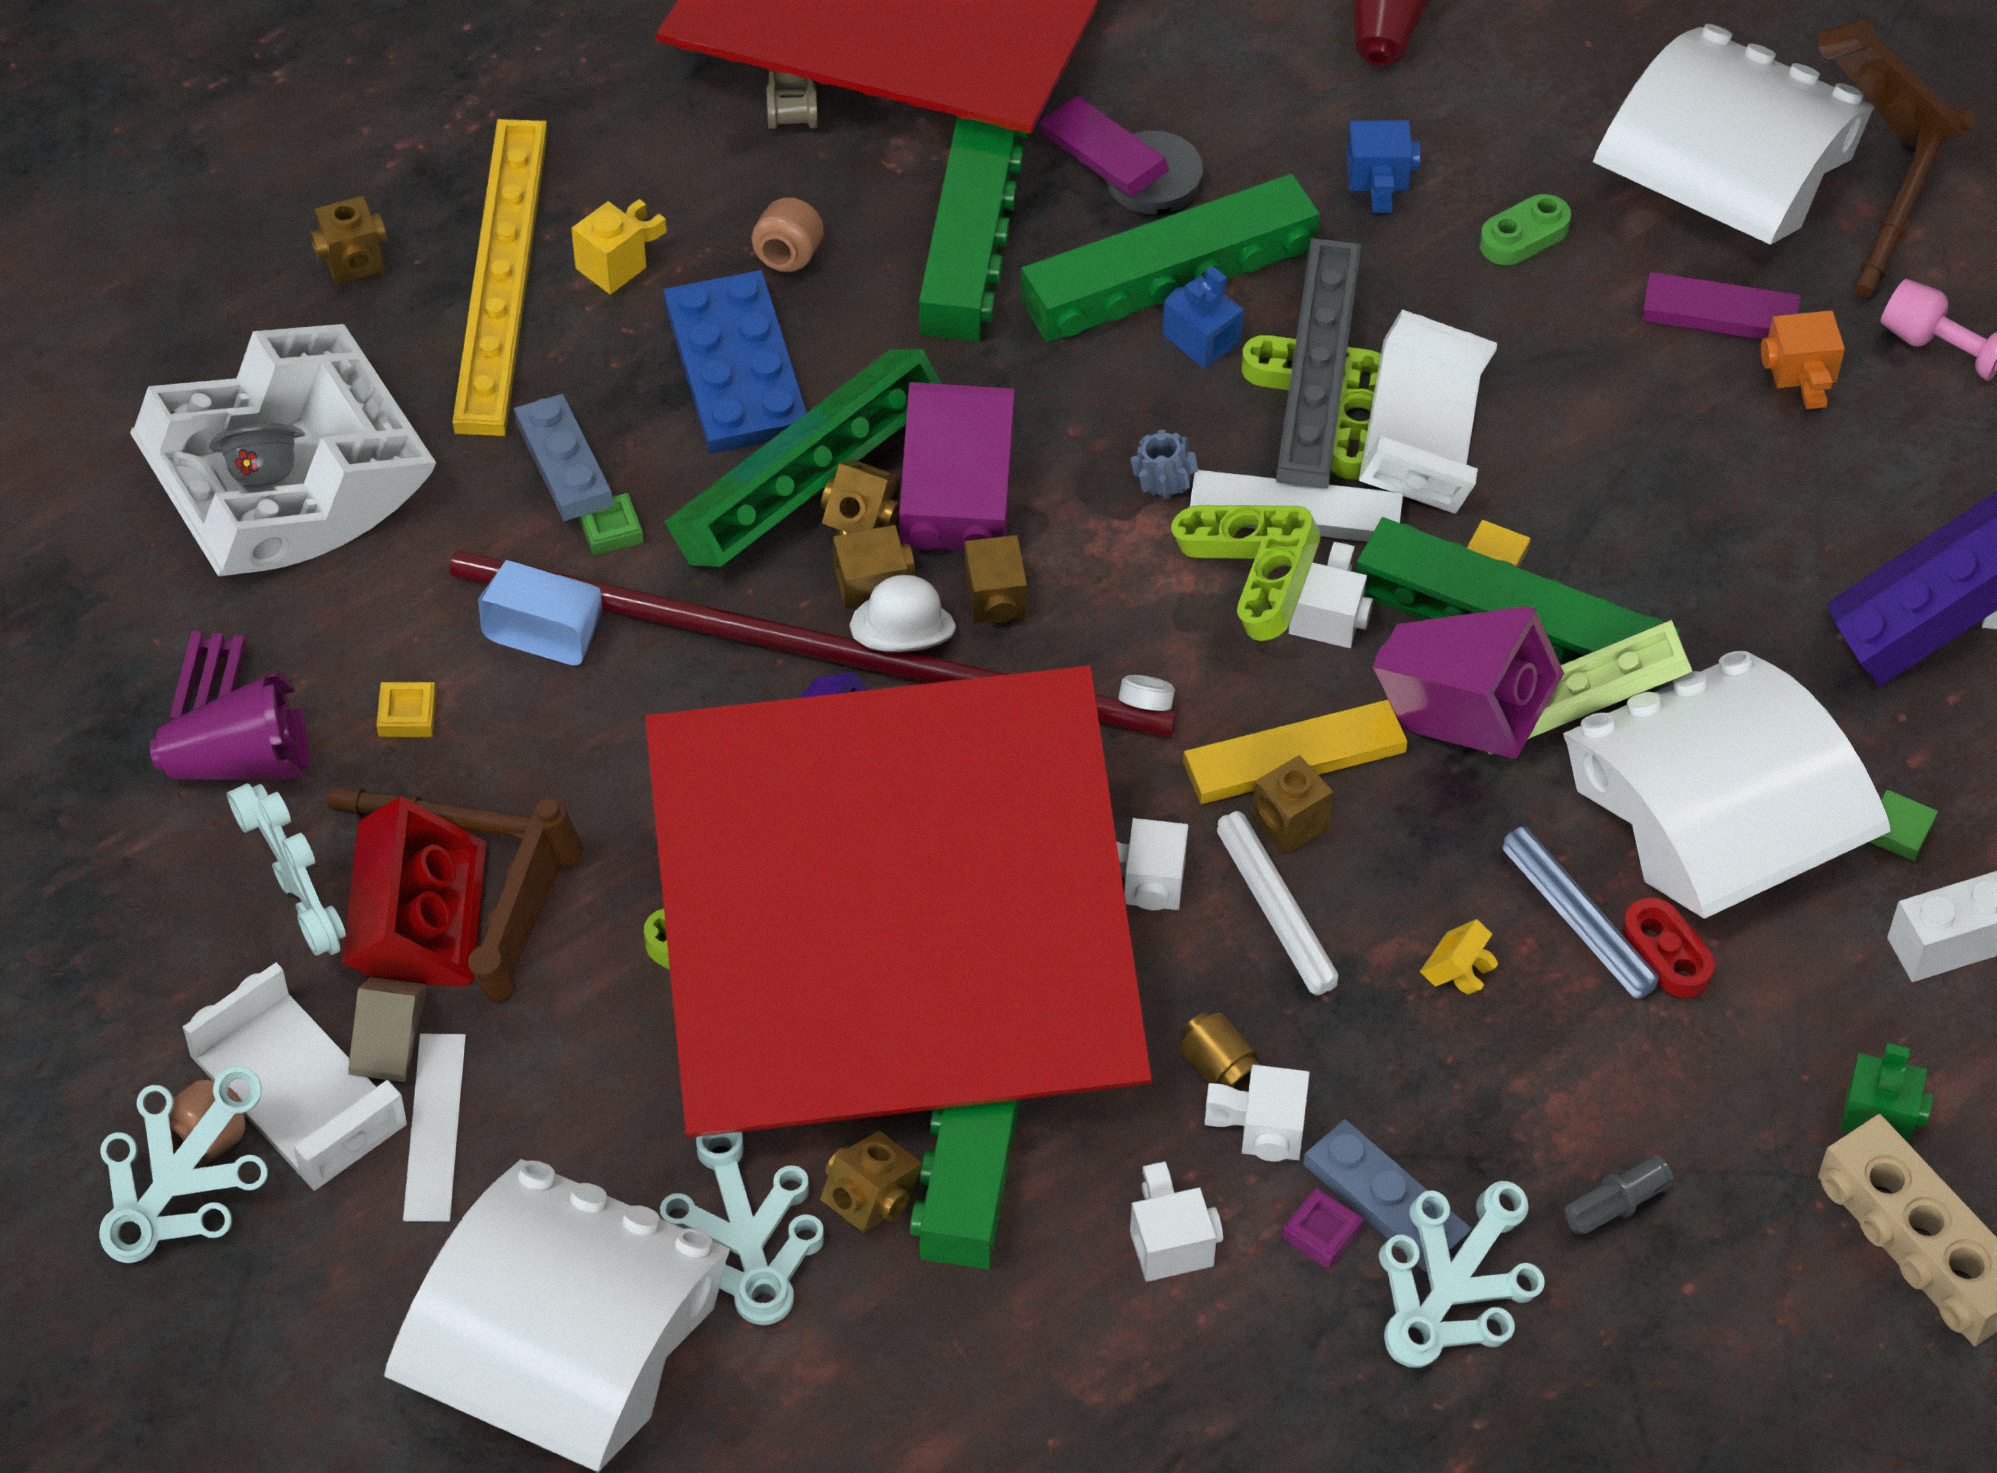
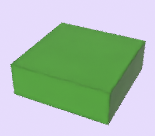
(612, 527)
(1908, 823)

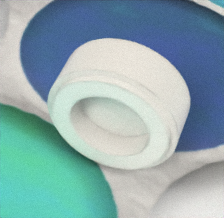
(1146, 692)

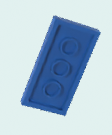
(734, 360)

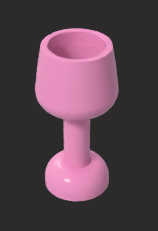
(1919, 314)

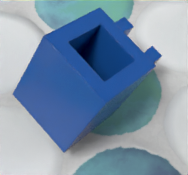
(1381, 159)
(1203, 318)

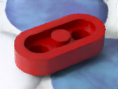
(1672, 950)

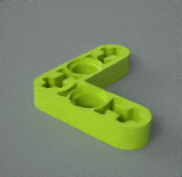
(1278, 376)
(1283, 538)

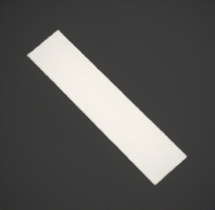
(434, 1128)

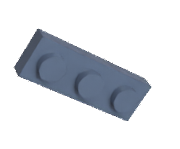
(563, 457)
(1376, 1186)

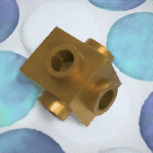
(349, 239)
(861, 498)
(870, 1181)

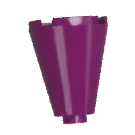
(237, 737)

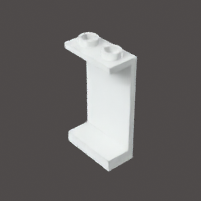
(1425, 411)
(308, 1099)

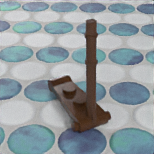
(1912, 112)
(546, 844)

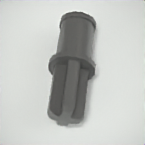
(1619, 1195)

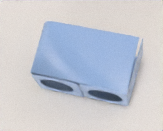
(541, 612)

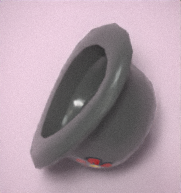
(258, 452)

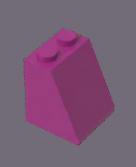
(956, 465)
(1471, 677)

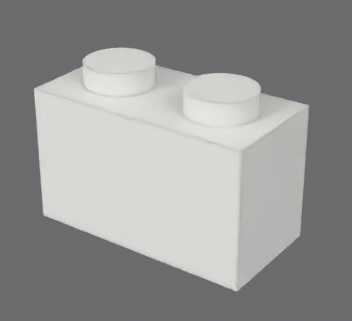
(1946, 927)

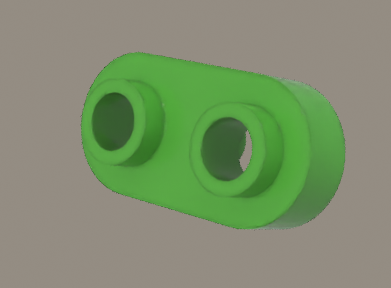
(1532, 228)

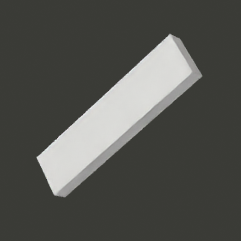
(1336, 511)

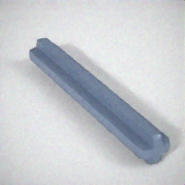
(1580, 912)

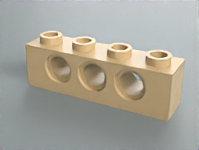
(1922, 1200)

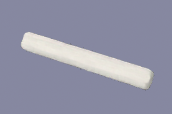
(1277, 903)

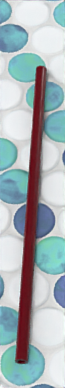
(805, 641)

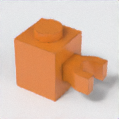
(1804, 353)

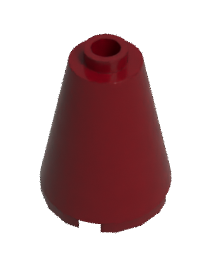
(1385, 28)

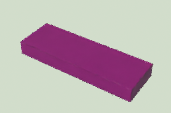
(1104, 146)
(1714, 305)

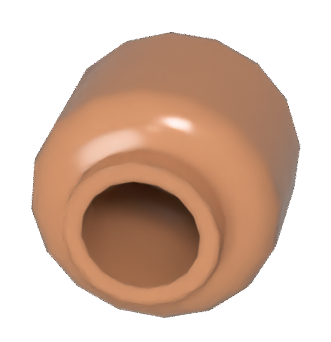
(787, 234)
(189, 1109)

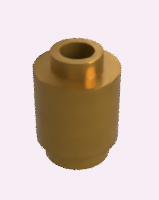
(1218, 1051)

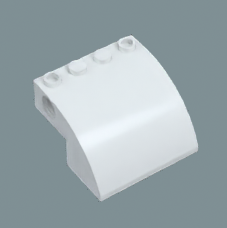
(1734, 132)
(346, 471)
(1727, 782)
(556, 1312)

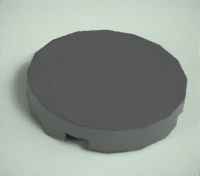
(1175, 187)

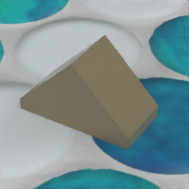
(385, 1028)

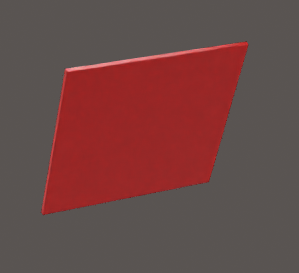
(943, 55)
(893, 902)

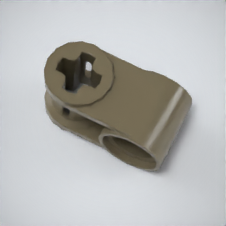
(791, 100)

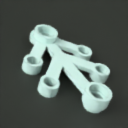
(268, 812)
(175, 1172)
(749, 1234)
(1452, 1280)

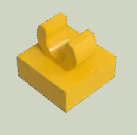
(1457, 954)

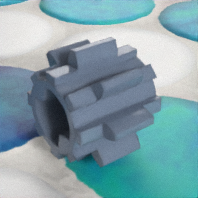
(1164, 464)

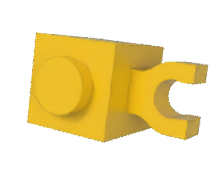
(612, 245)

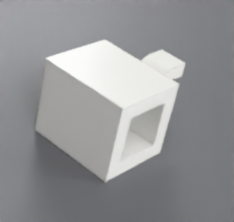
(1332, 601)
(1154, 864)
(1269, 1111)
(1172, 1229)

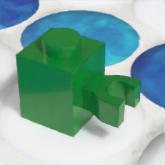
(1889, 1089)

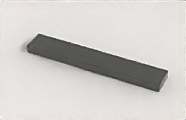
(1318, 363)

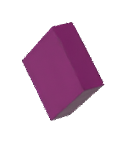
(1322, 1228)

